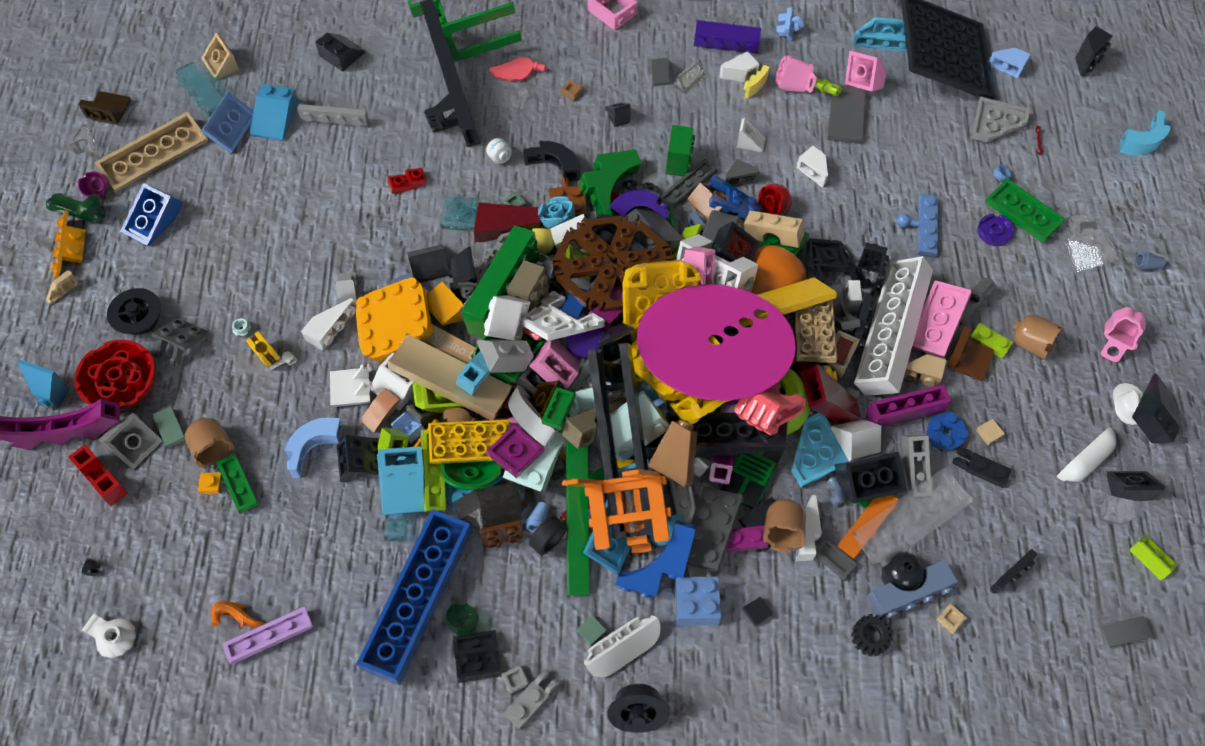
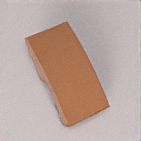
(379, 409)

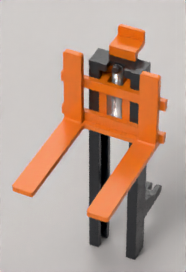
(632, 516)

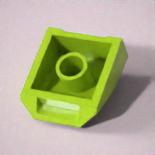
(430, 400)

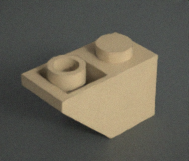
(926, 370)

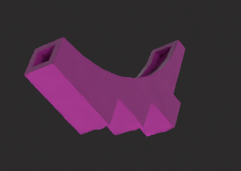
(58, 429)

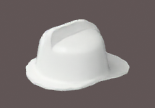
(1126, 400)

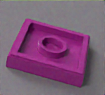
(515, 451)

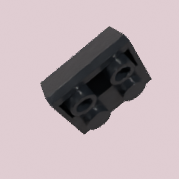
(1092, 50)

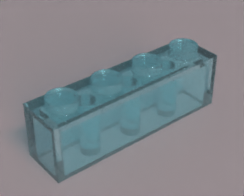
(198, 88)

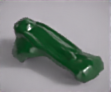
(87, 210)

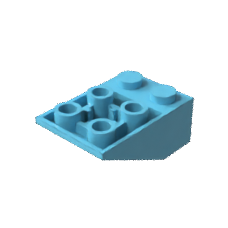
(401, 480)

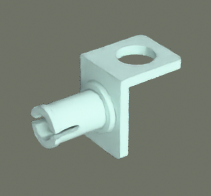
(583, 401)

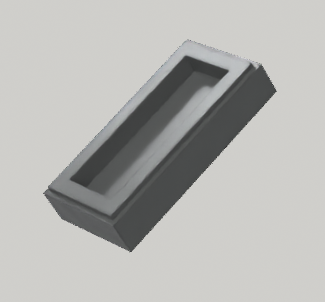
(835, 559)

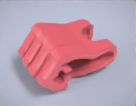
(770, 409)

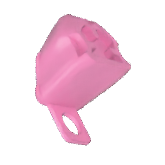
(795, 75)
(1123, 331)

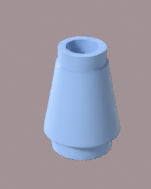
(537, 516)

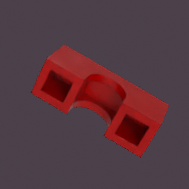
(98, 475)

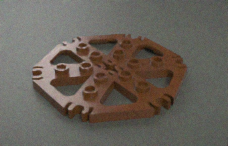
(600, 256)

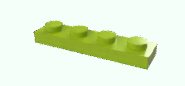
(433, 482)

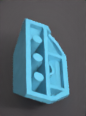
(881, 34)

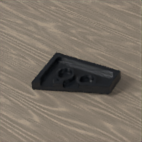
(865, 307)

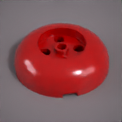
(111, 366)

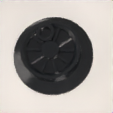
(134, 311)
(638, 709)

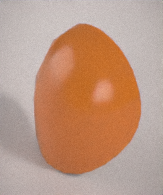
(776, 269)

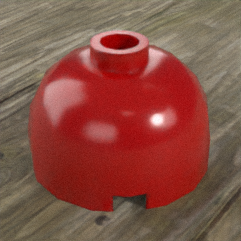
(775, 199)

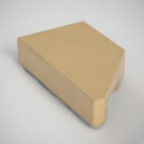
(61, 286)

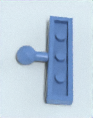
(926, 223)

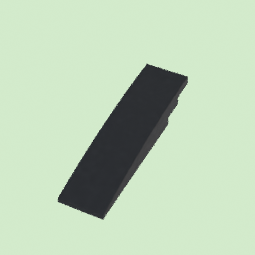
(726, 435)

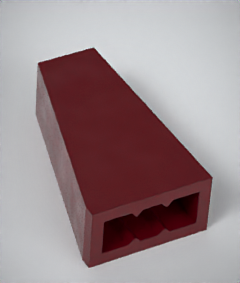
(499, 219)
(828, 397)

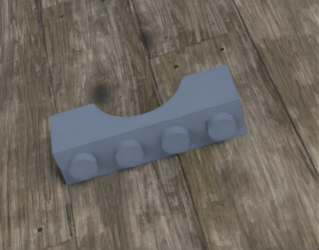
(889, 600)

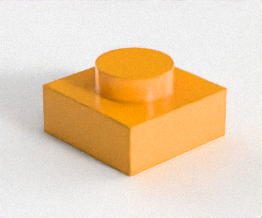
(210, 483)

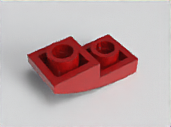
(410, 180)

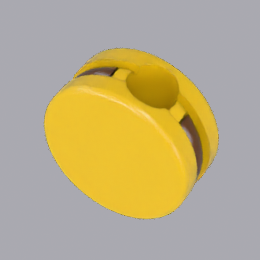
(263, 349)

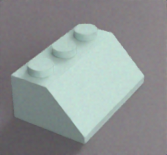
(653, 424)

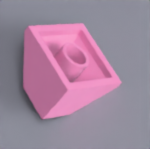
(865, 71)

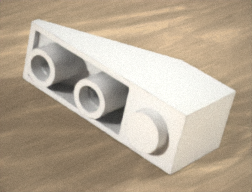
(324, 326)

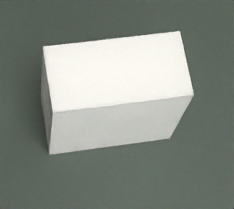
(852, 295)

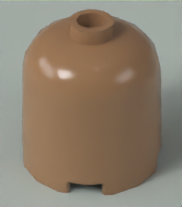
(1036, 335)
(207, 442)
(785, 525)

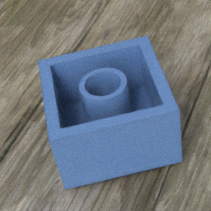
(697, 601)

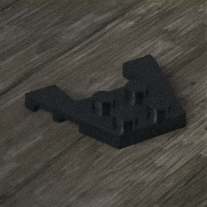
(831, 256)

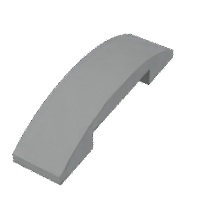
(529, 417)

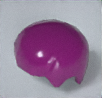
(93, 183)

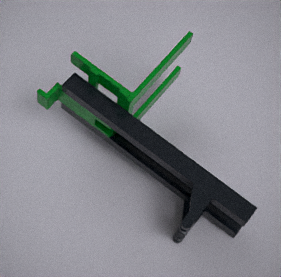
(447, 54)

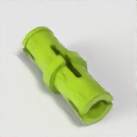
(825, 86)

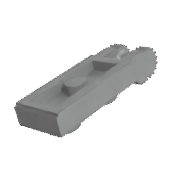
(530, 701)

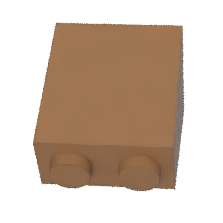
(677, 453)

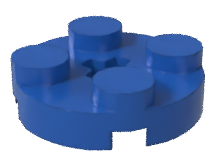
(949, 421)

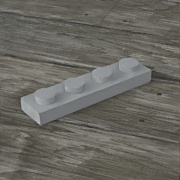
(333, 115)

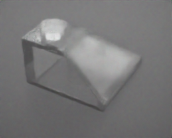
(1091, 250)

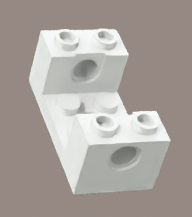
(736, 274)

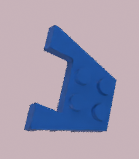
(735, 199)

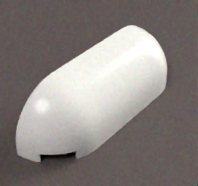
(1090, 457)
(622, 646)

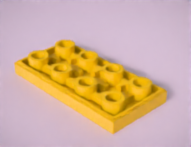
(464, 440)

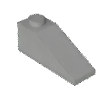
(916, 459)

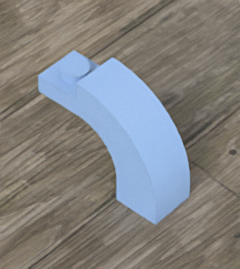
(308, 436)

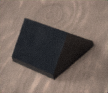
(428, 263)
(1134, 485)

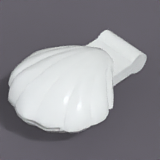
(112, 637)

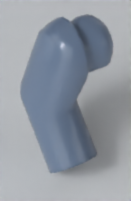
(839, 495)

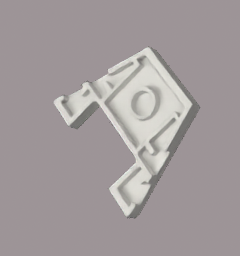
(554, 324)

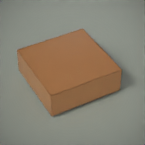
(571, 90)

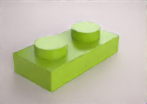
(991, 339)

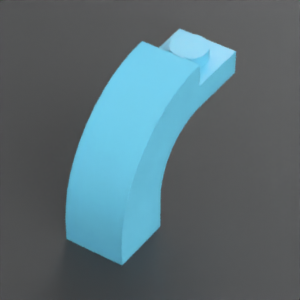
(1143, 143)

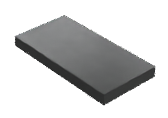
(847, 115)

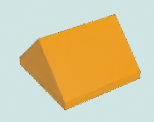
(444, 305)

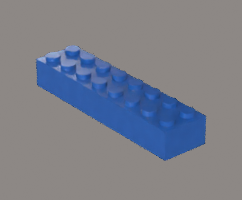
(414, 597)

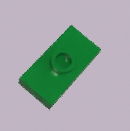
(558, 408)

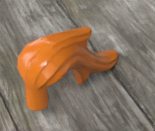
(233, 610)

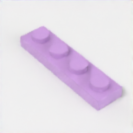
(267, 635)

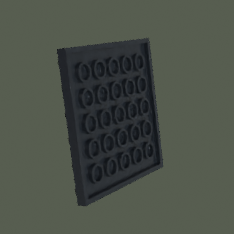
(947, 48)

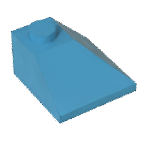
(44, 384)

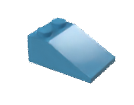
(273, 112)

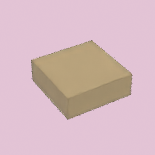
(990, 432)
(951, 618)

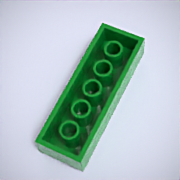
(517, 247)

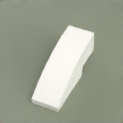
(813, 531)

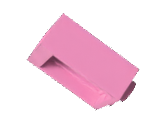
(613, 20)

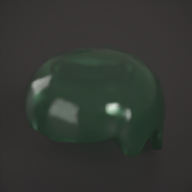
(462, 619)

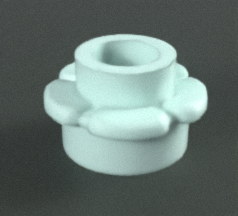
(239, 323)

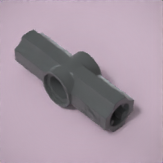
(979, 295)

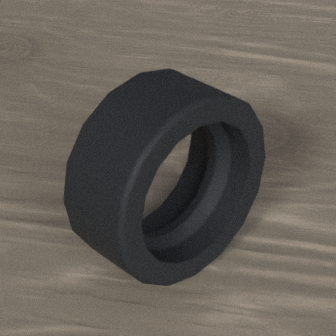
(547, 535)

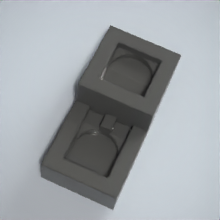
(1126, 631)

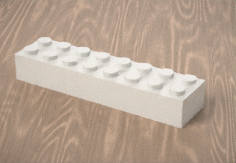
(894, 327)

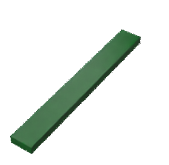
(577, 522)

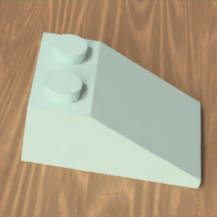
(540, 471)

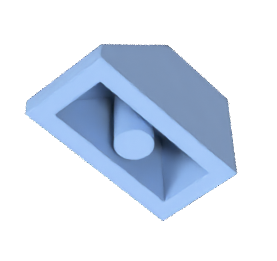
(1009, 61)

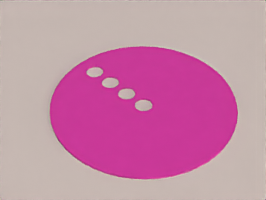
(678, 351)

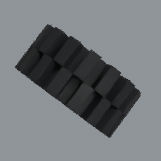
(878, 624)

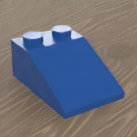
(150, 214)

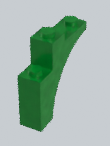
(607, 172)

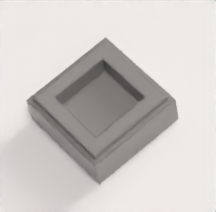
(515, 680)

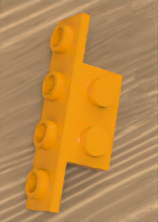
(70, 244)

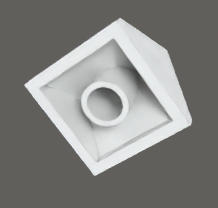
(858, 438)

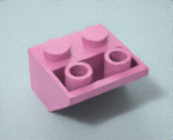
(556, 363)

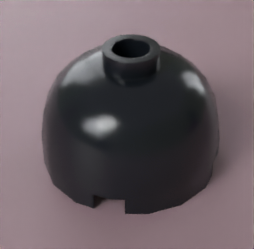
(904, 572)

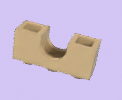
(788, 229)

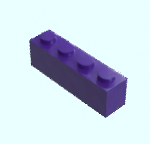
(727, 36)

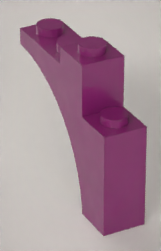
(722, 465)

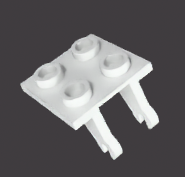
(350, 386)

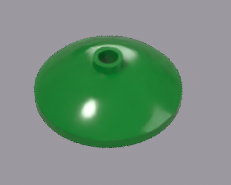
(470, 474)

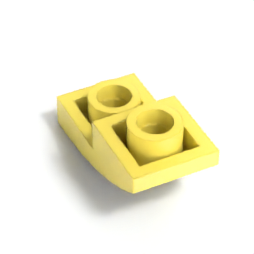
(756, 82)

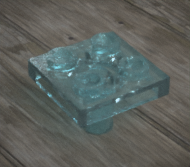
(460, 210)

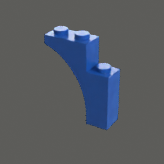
(671, 561)

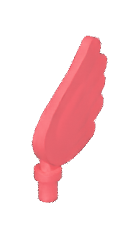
(516, 69)

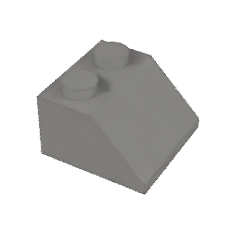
(505, 355)

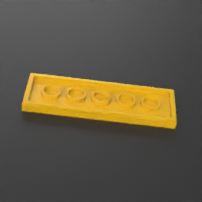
(793, 298)

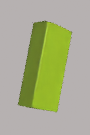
(1153, 557)

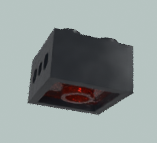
(734, 243)

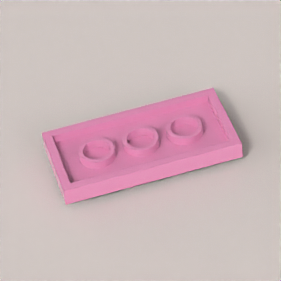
(940, 318)

